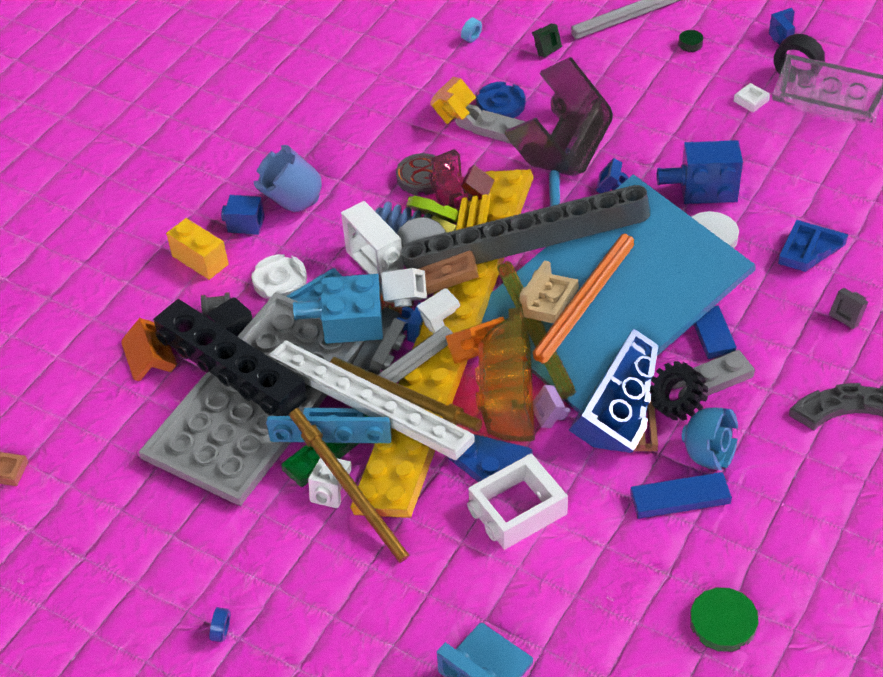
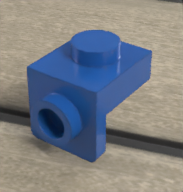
(782, 25)

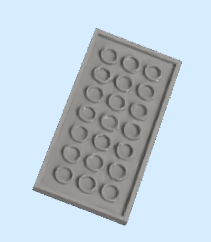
(219, 435)

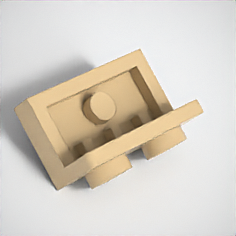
(547, 294)

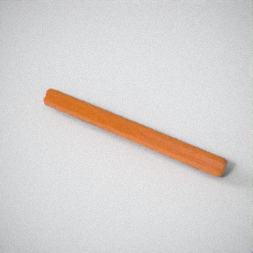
(583, 299)

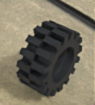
(691, 397)

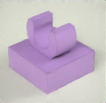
(549, 407)

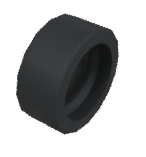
(799, 42)

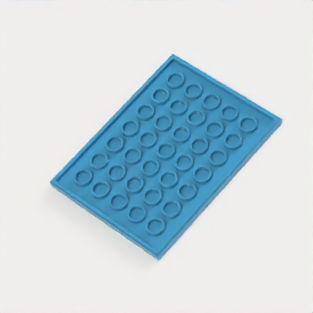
(658, 289)

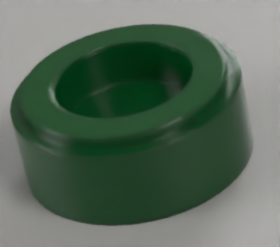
(690, 40)

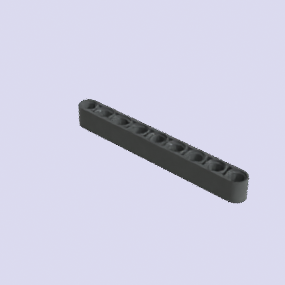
(534, 228)

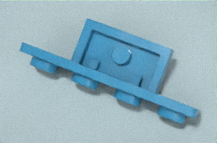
(335, 424)

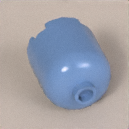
(289, 180)

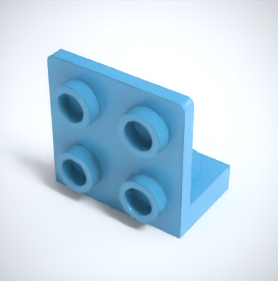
(483, 655)

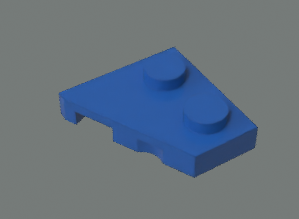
(810, 245)
(489, 456)

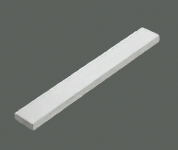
(374, 401)

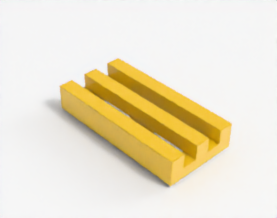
(473, 205)

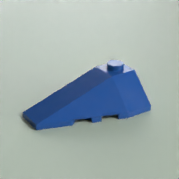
(618, 404)

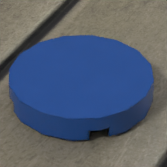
(502, 99)

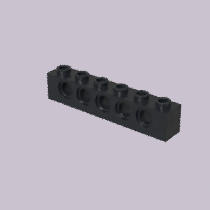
(230, 359)

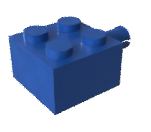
(707, 172)

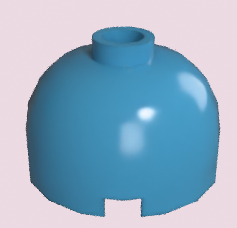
(710, 437)

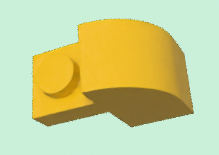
(452, 100)

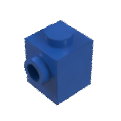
(243, 214)

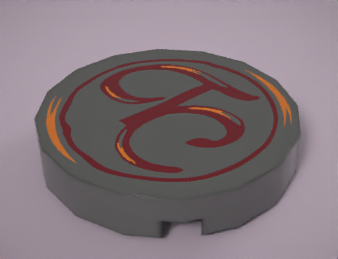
(414, 173)

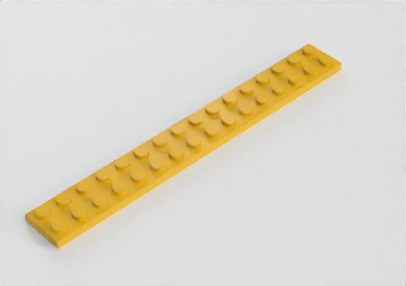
(400, 467)

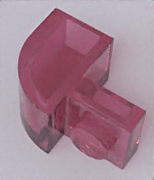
(447, 179)

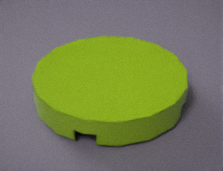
(430, 206)

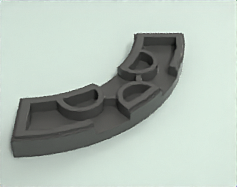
(838, 401)

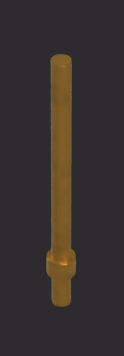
(449, 412)
(313, 437)

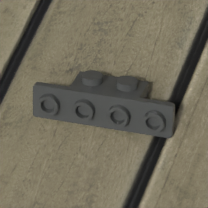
(377, 354)

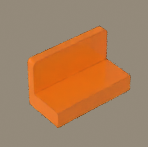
(145, 350)

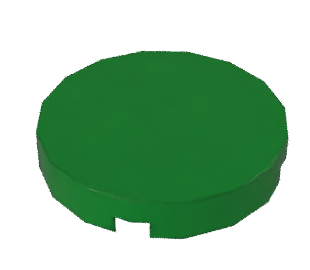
(724, 619)

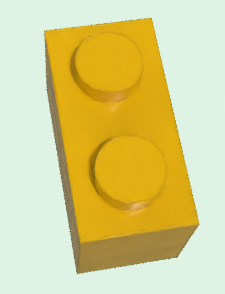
(197, 248)

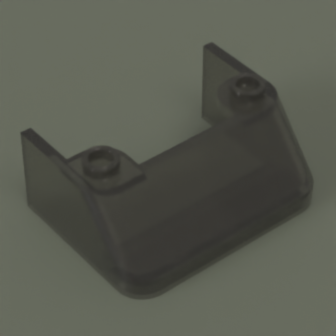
(580, 128)

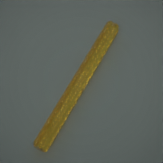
(536, 331)

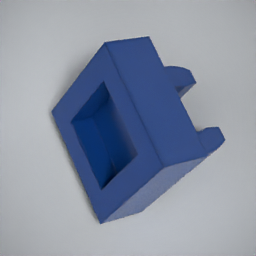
(611, 177)
(413, 322)

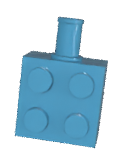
(347, 307)

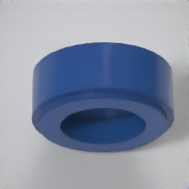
(219, 624)

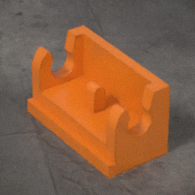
(465, 343)

